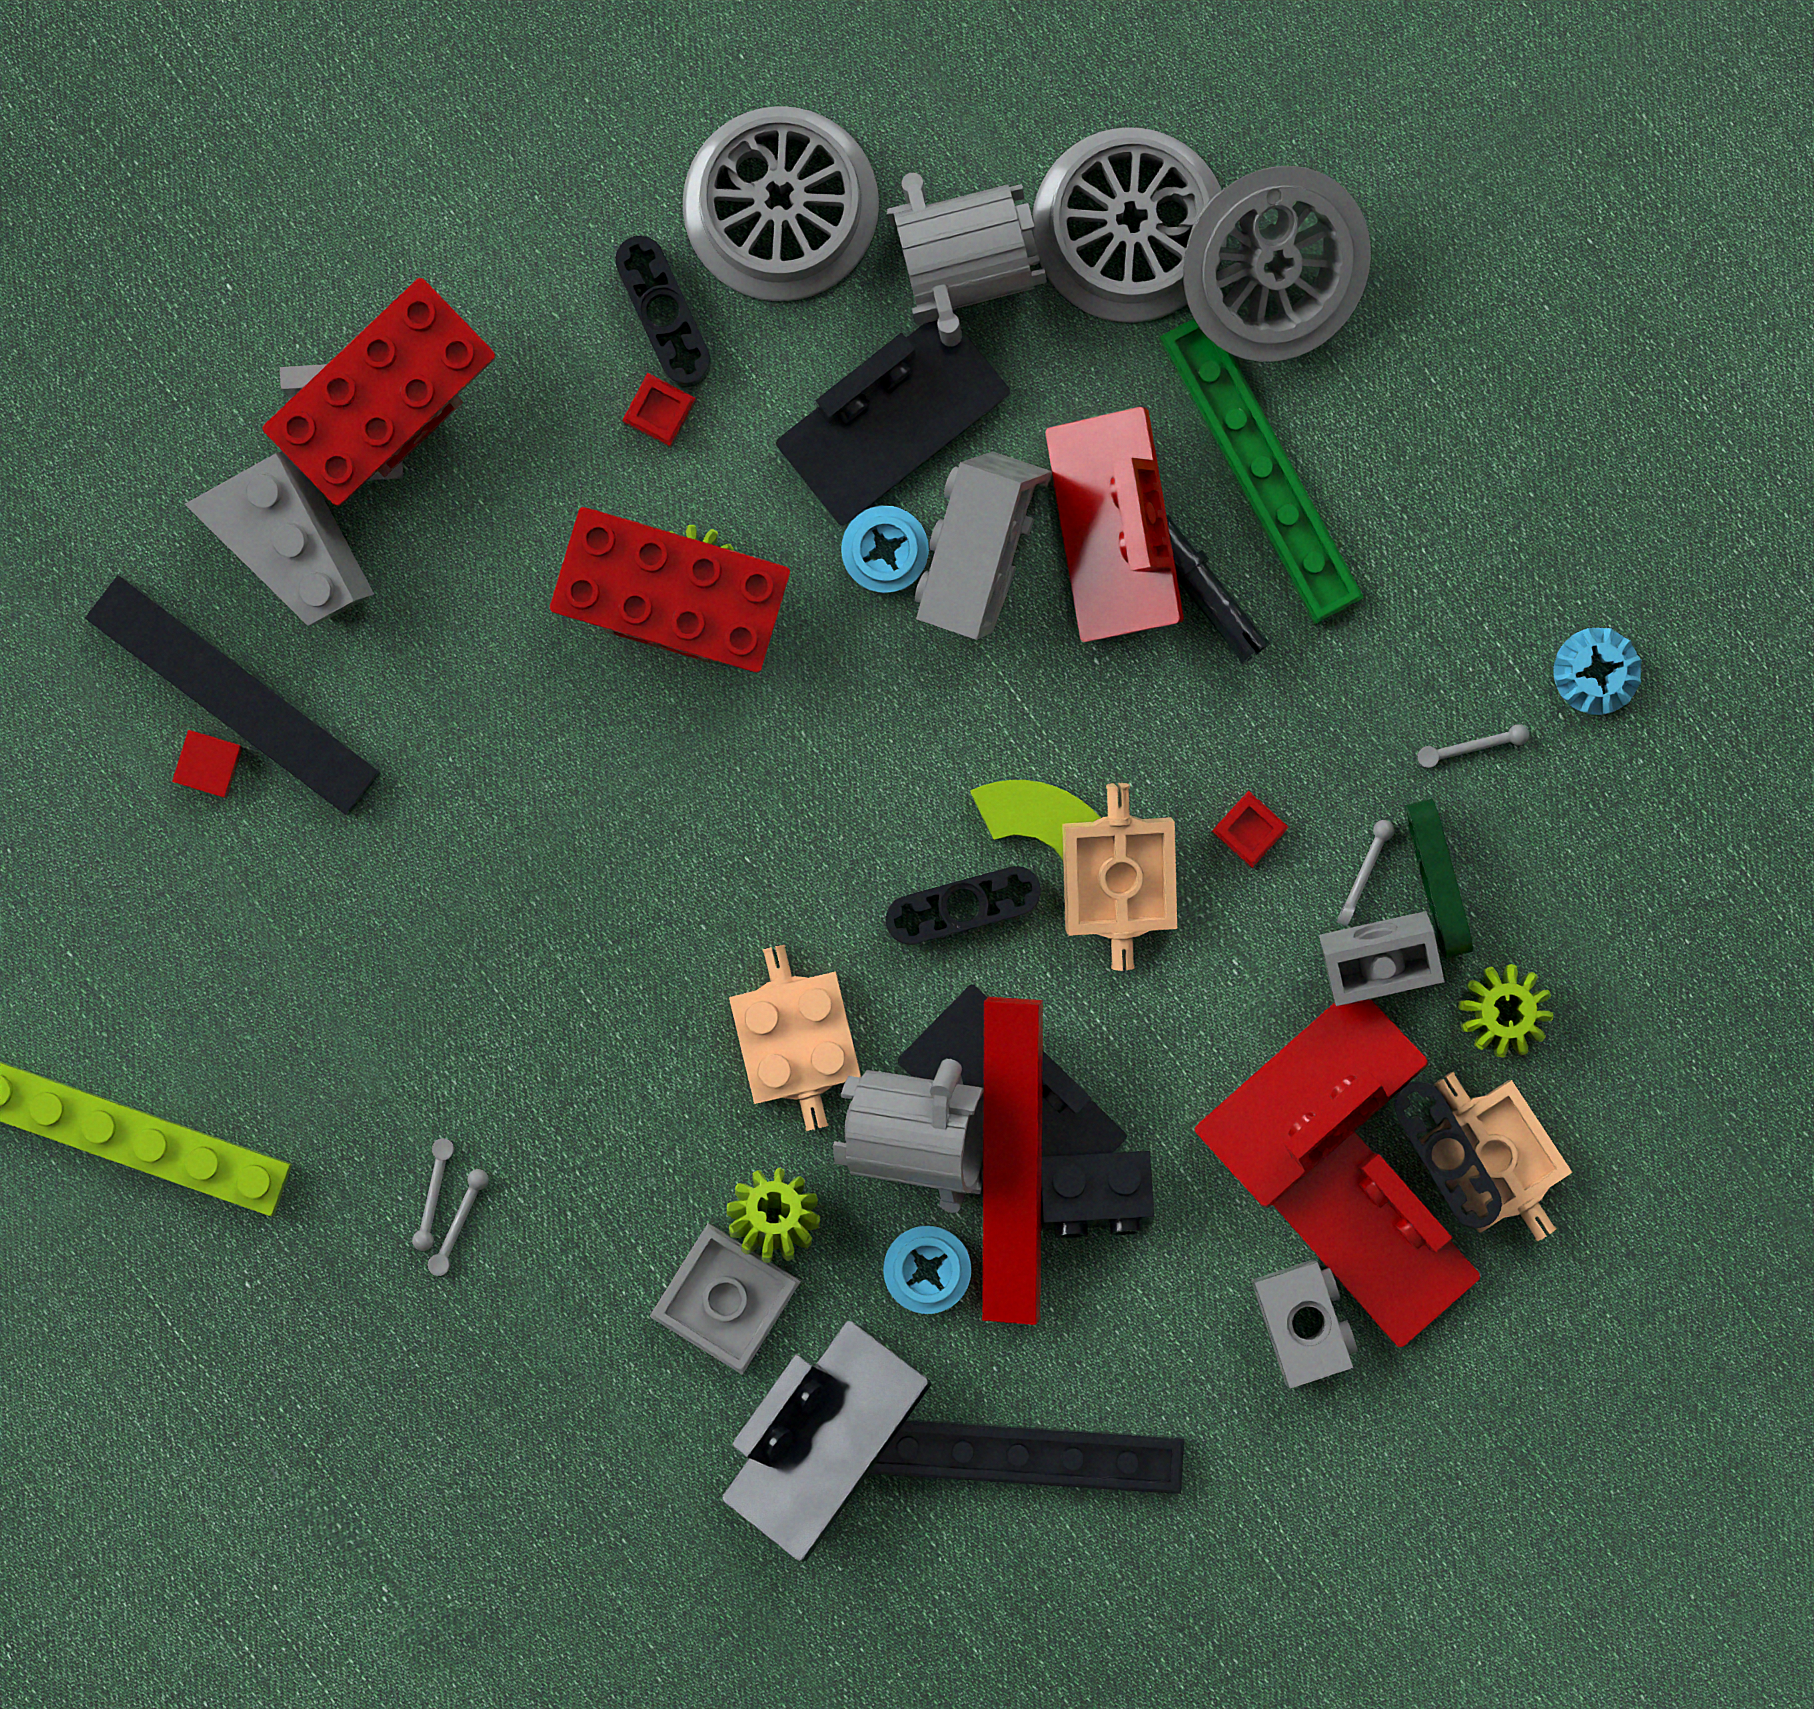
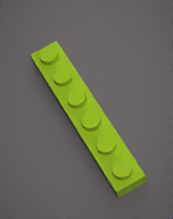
(141, 1140)

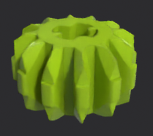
(1487, 1013)
(794, 1215)

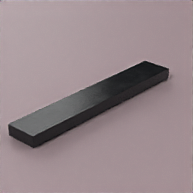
(232, 695)
(1035, 1456)

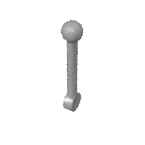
(1429, 756)
(1383, 832)
(442, 1150)
(440, 1263)

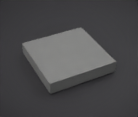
(725, 1299)

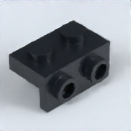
(1097, 1192)

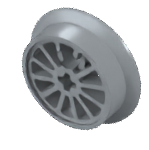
(776, 278)
(1084, 285)
(1325, 303)

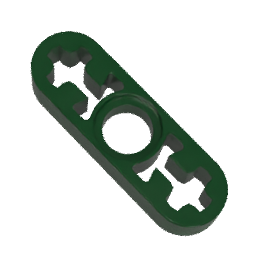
(1438, 878)

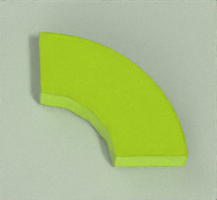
(1030, 810)

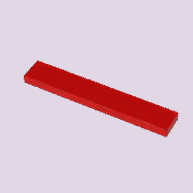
(1012, 1160)

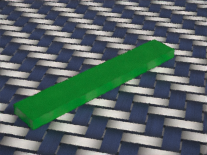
(1262, 471)

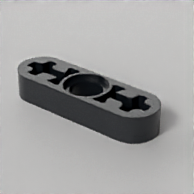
(660, 268)
(999, 882)
(1456, 1196)

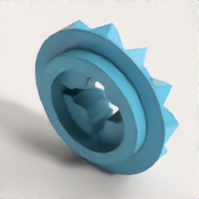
(892, 524)
(1585, 693)
(953, 1273)

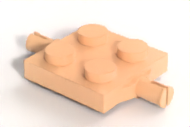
(1119, 876)
(795, 1037)
(1510, 1148)

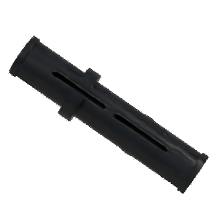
(1214, 598)

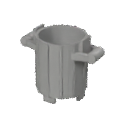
(964, 250)
(916, 1131)

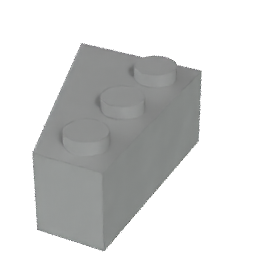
(286, 537)
(977, 543)

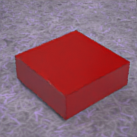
(659, 410)
(207, 763)
(1249, 829)

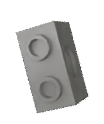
(1381, 958)
(1279, 1299)

